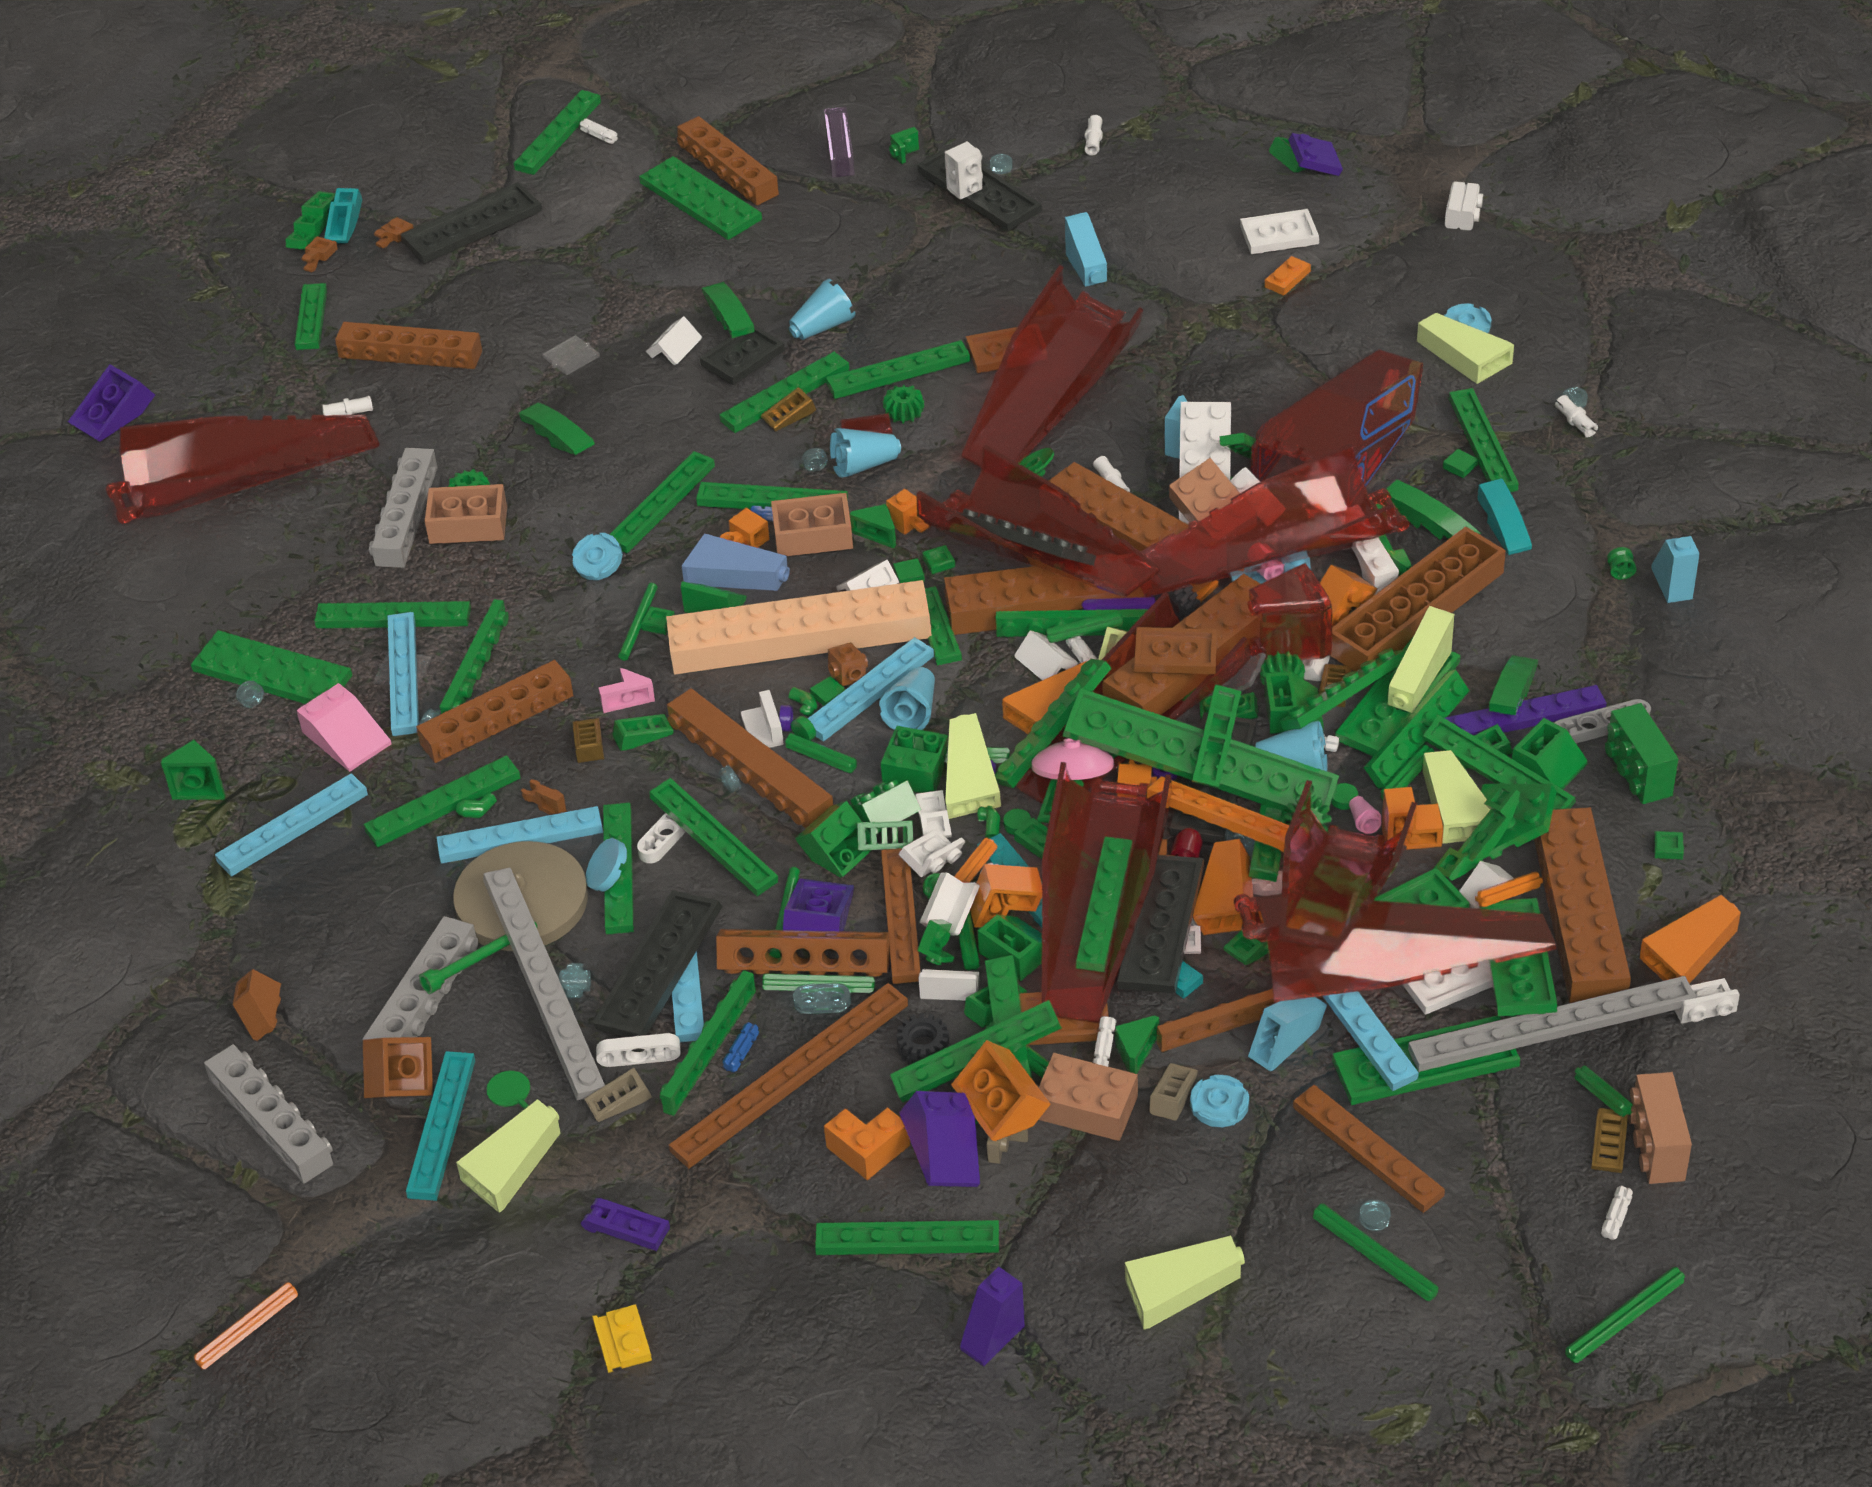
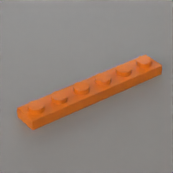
(1224, 814)

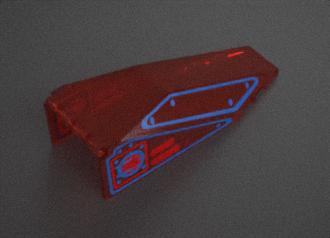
(1361, 406)

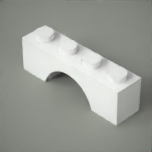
(1376, 564)

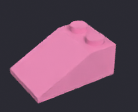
(342, 727)

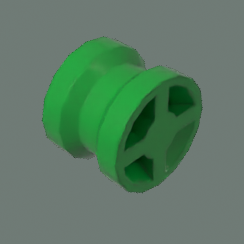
(1621, 563)

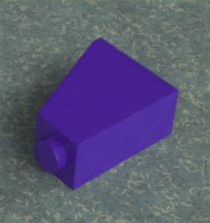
(994, 1316)

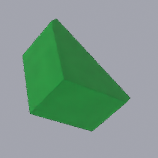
(874, 524)
(1135, 1041)

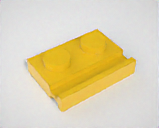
(622, 1338)

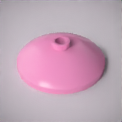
(1081, 759)

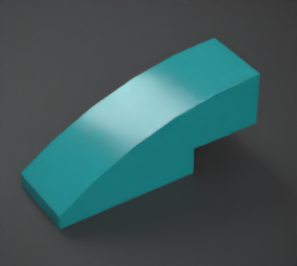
(343, 215)
(1504, 516)

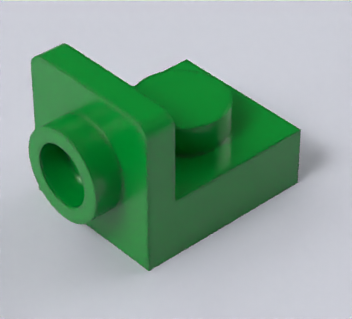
(904, 143)
(934, 940)

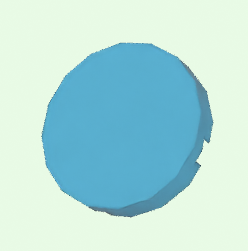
(1471, 316)
(597, 556)
(605, 864)
(1219, 1101)

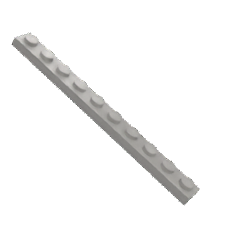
(543, 983)
(1537, 1028)

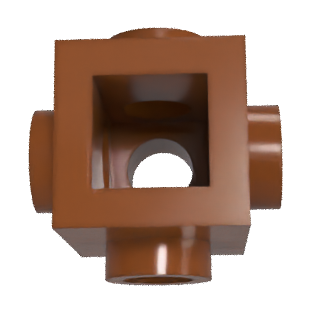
(846, 663)

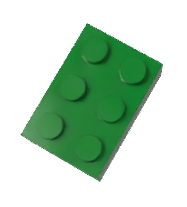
(1641, 753)

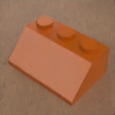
(1000, 1092)

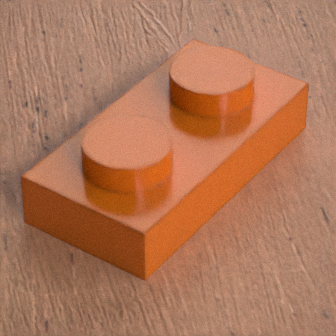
(1287, 275)

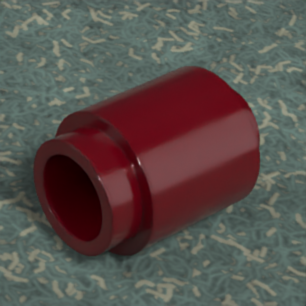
(1187, 843)

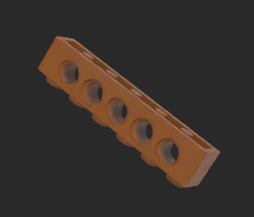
(727, 160)
(408, 345)
(494, 711)
(815, 942)

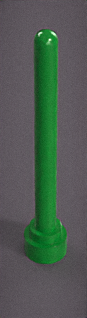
(432, 980)

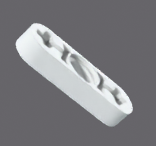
(663, 842)
(610, 1052)

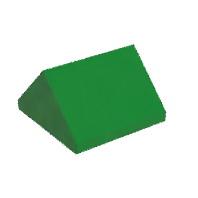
(704, 598)
(193, 774)

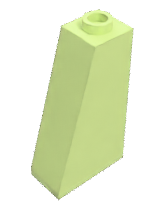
(1465, 347)
(1422, 659)
(969, 769)
(1455, 793)
(510, 1155)
(1181, 1277)

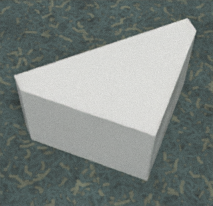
(1483, 877)

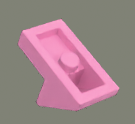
(630, 692)

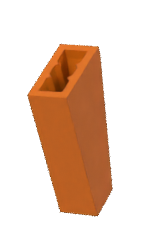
(1032, 703)
(1223, 880)
(1691, 941)

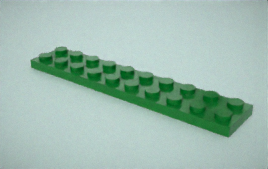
(1175, 749)

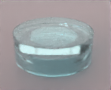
(1001, 164)
(1577, 396)
(814, 459)
(250, 694)
(730, 779)
(1375, 1215)

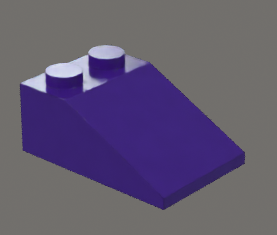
(111, 404)
(818, 906)
(943, 1137)

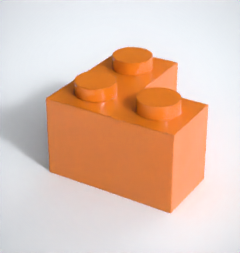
(1345, 591)
(1427, 824)
(1005, 889)
(867, 1145)

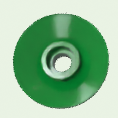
(1038, 461)

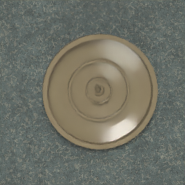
(547, 878)

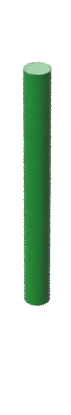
(636, 624)
(791, 883)

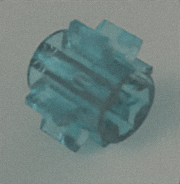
(575, 980)

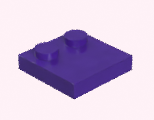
(1315, 154)

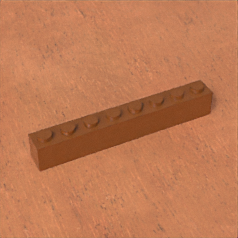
(748, 758)

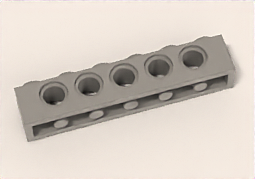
(403, 508)
(410, 1004)
(269, 1113)

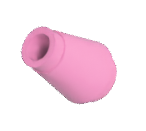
(1365, 816)

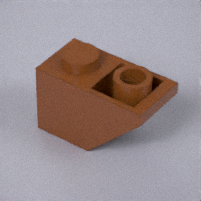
(257, 1003)

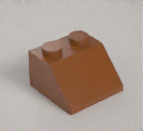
(397, 1067)

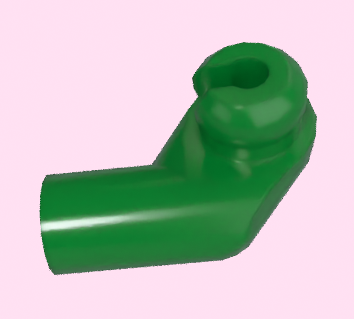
(806, 699)
(476, 808)
(992, 820)

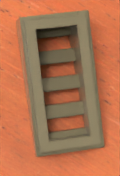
(622, 1083)
(1172, 1093)

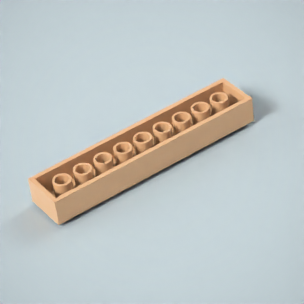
(798, 627)

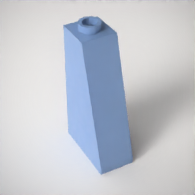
(734, 565)

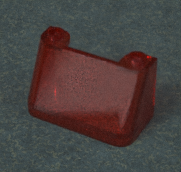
(1292, 615)

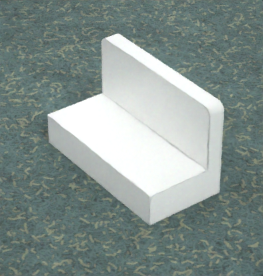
(675, 341)
(875, 576)
(1043, 657)
(764, 721)
(950, 902)
(947, 984)

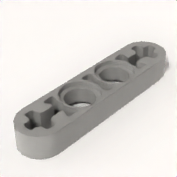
(1597, 718)

